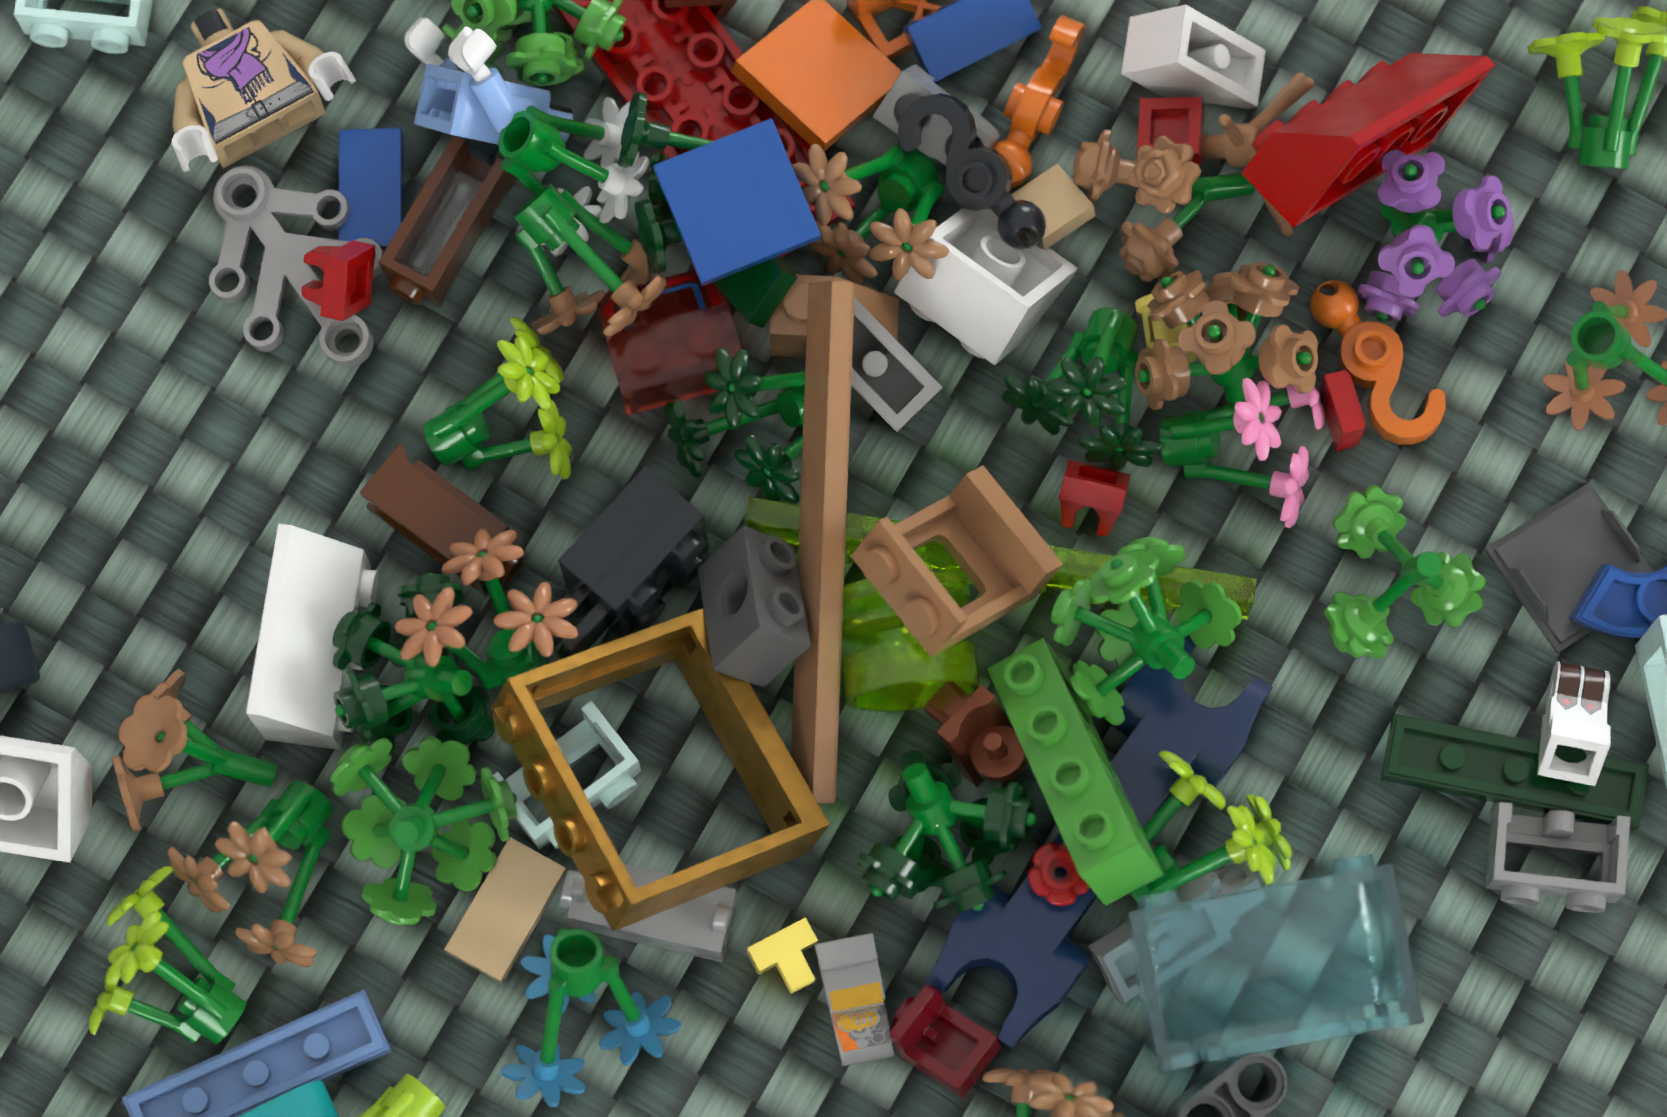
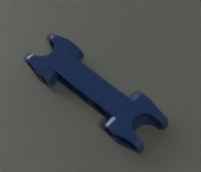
(1028, 934)

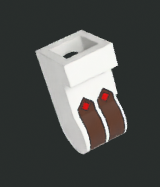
(1576, 719)

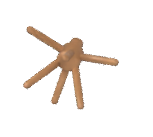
(1238, 138)

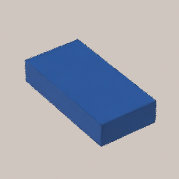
(968, 32)
(372, 183)

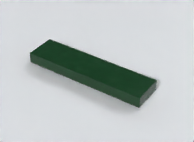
(1506, 771)

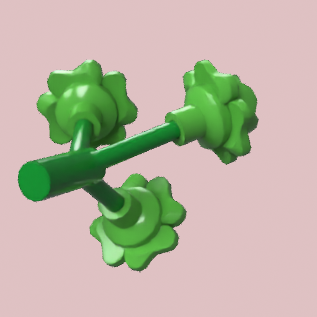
(1446, 584)

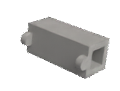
(691, 928)

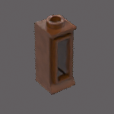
(432, 512)

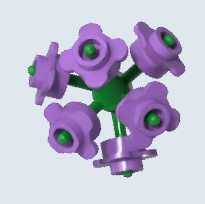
(1414, 254)

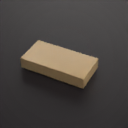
(506, 910)

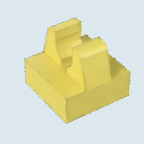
(785, 952)

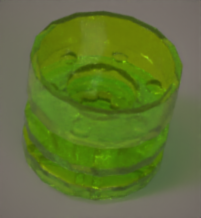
(894, 667)

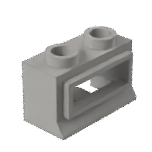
(1560, 833)

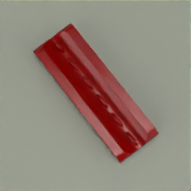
(685, 69)

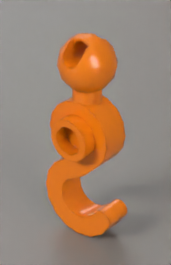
(1034, 105)
(1374, 360)

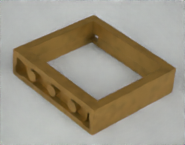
(738, 723)

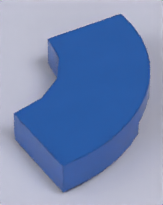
(1622, 602)

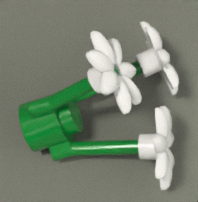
(535, 145)

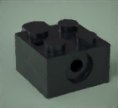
(631, 561)

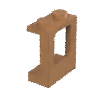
(987, 542)

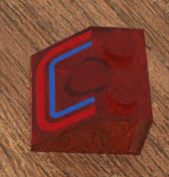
(669, 343)

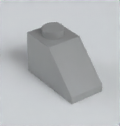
(887, 372)

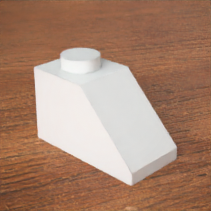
(1192, 56)

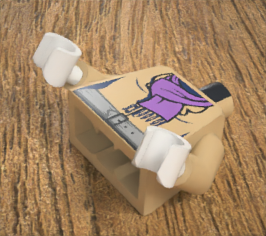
(247, 89)

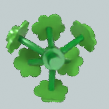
(1135, 631)
(390, 825)

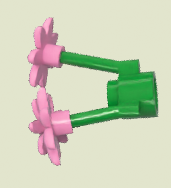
(1196, 437)

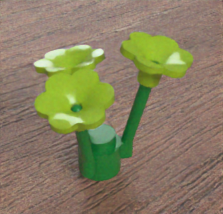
(1609, 138)

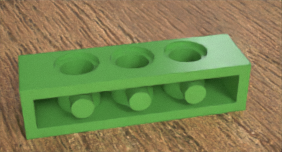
(1074, 773)

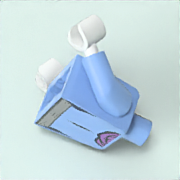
(474, 100)

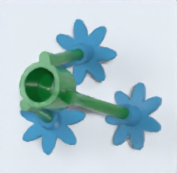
(575, 969)

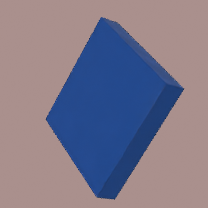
(736, 202)

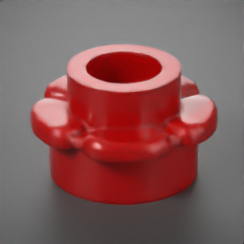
(1046, 884)

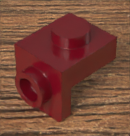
(942, 1041)

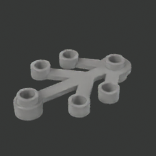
(281, 258)

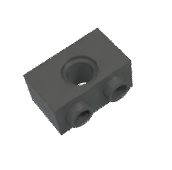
(753, 607)

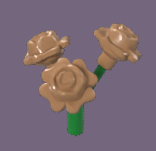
(1162, 179)

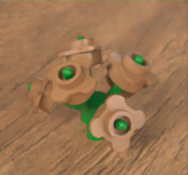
(1225, 335)

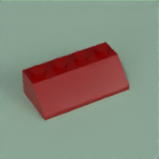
(1341, 143)

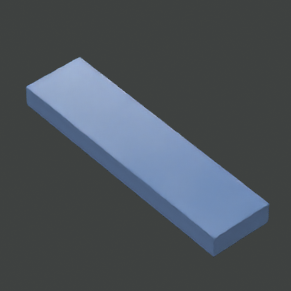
(269, 1065)

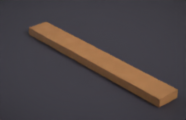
(823, 532)

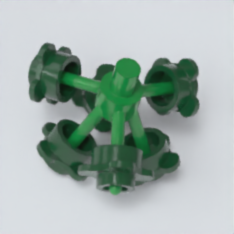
(386, 710)
(913, 859)

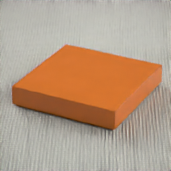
(817, 73)

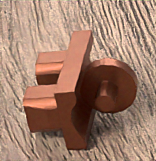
(977, 734)

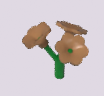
(160, 731)

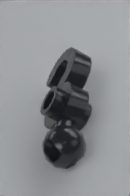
(974, 175)

